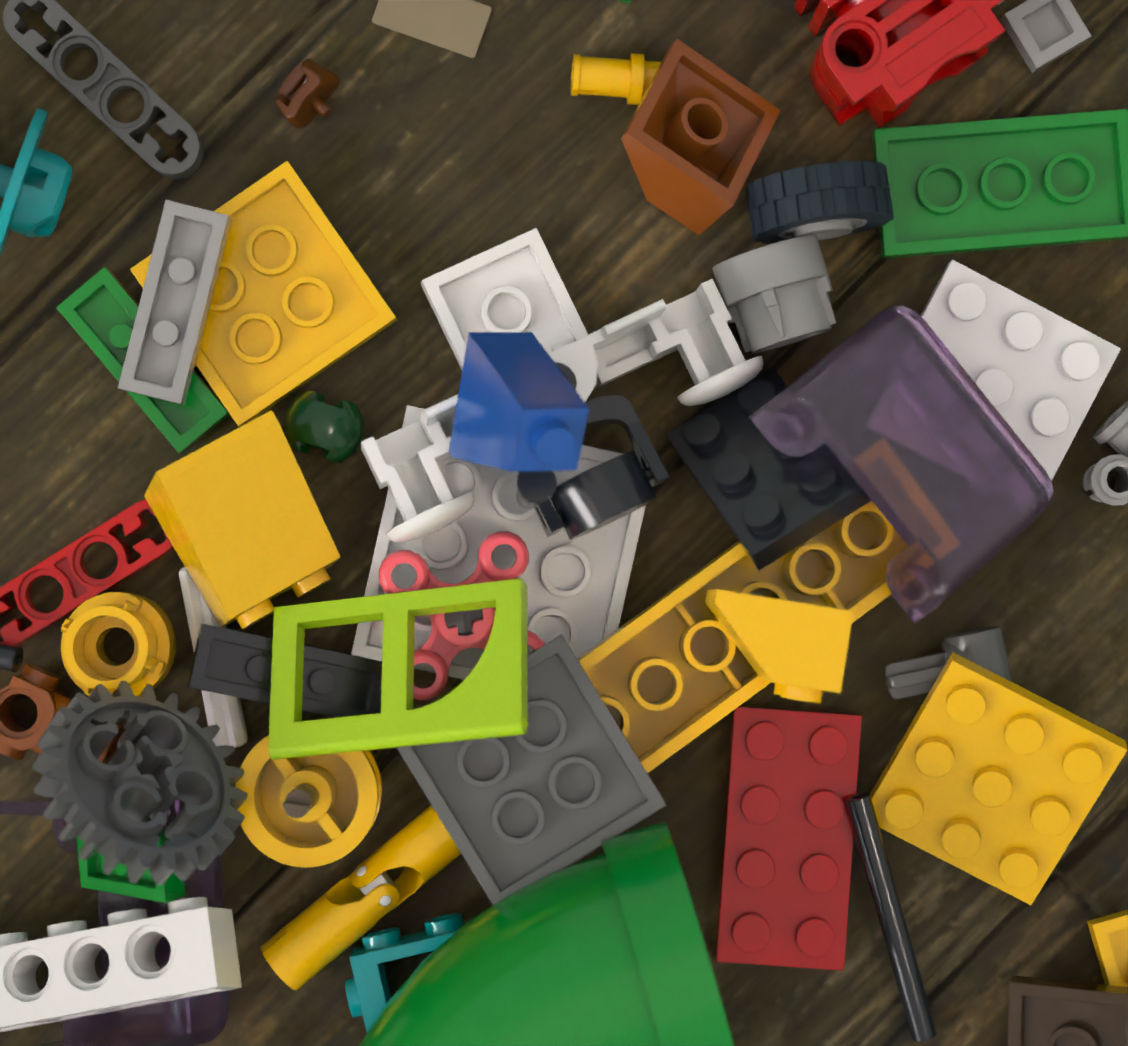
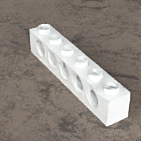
(199, 964)

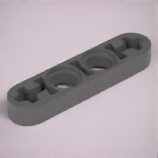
(103, 85)

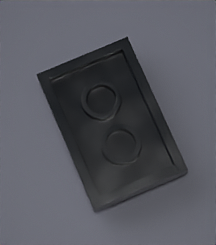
(761, 493)

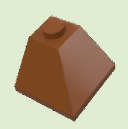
(696, 137)

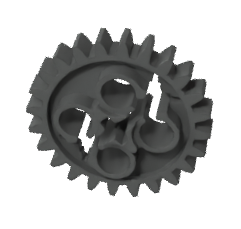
(113, 800)

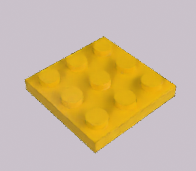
(282, 298)
(994, 778)

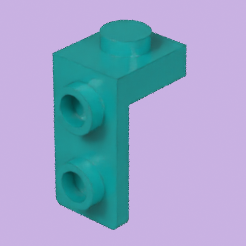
(370, 987)

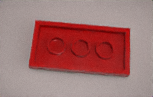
(788, 838)

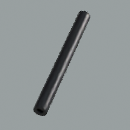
(891, 917)

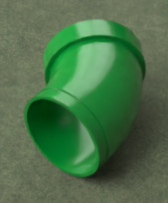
(571, 961)

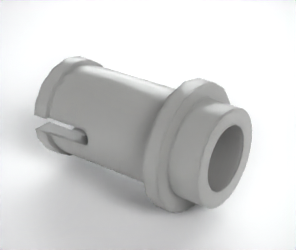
(1096, 480)

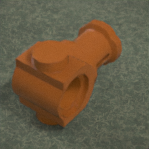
(43, 690)

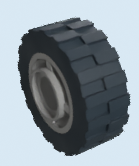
(819, 201)

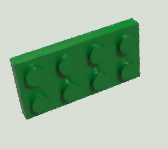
(1005, 183)

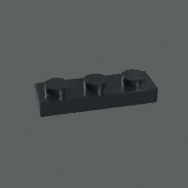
(242, 663)

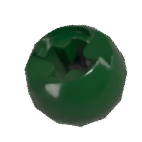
(327, 427)

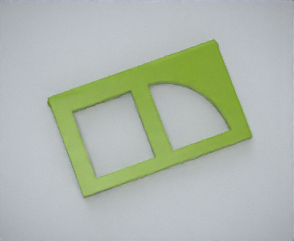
(483, 706)

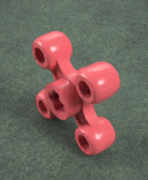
(445, 640)

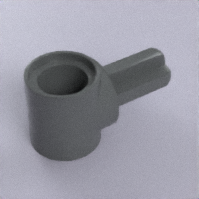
(918, 674)

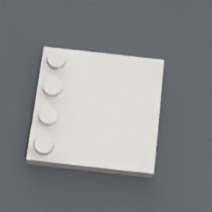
(571, 584)

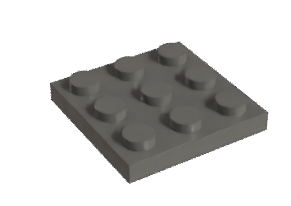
(540, 796)

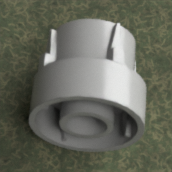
(777, 293)

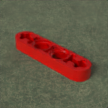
(77, 583)

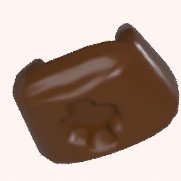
(306, 93)

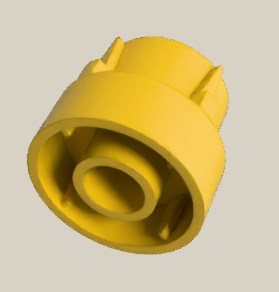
(91, 622)

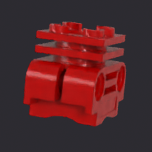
(897, 49)

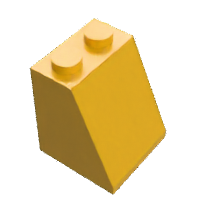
(244, 522)

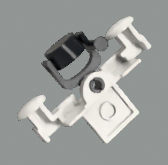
(521, 291)

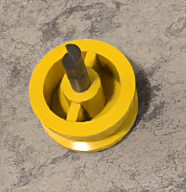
(309, 806)

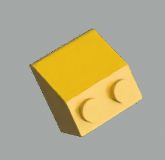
(787, 641)

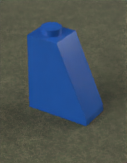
(516, 407)

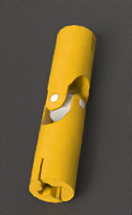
(360, 900)

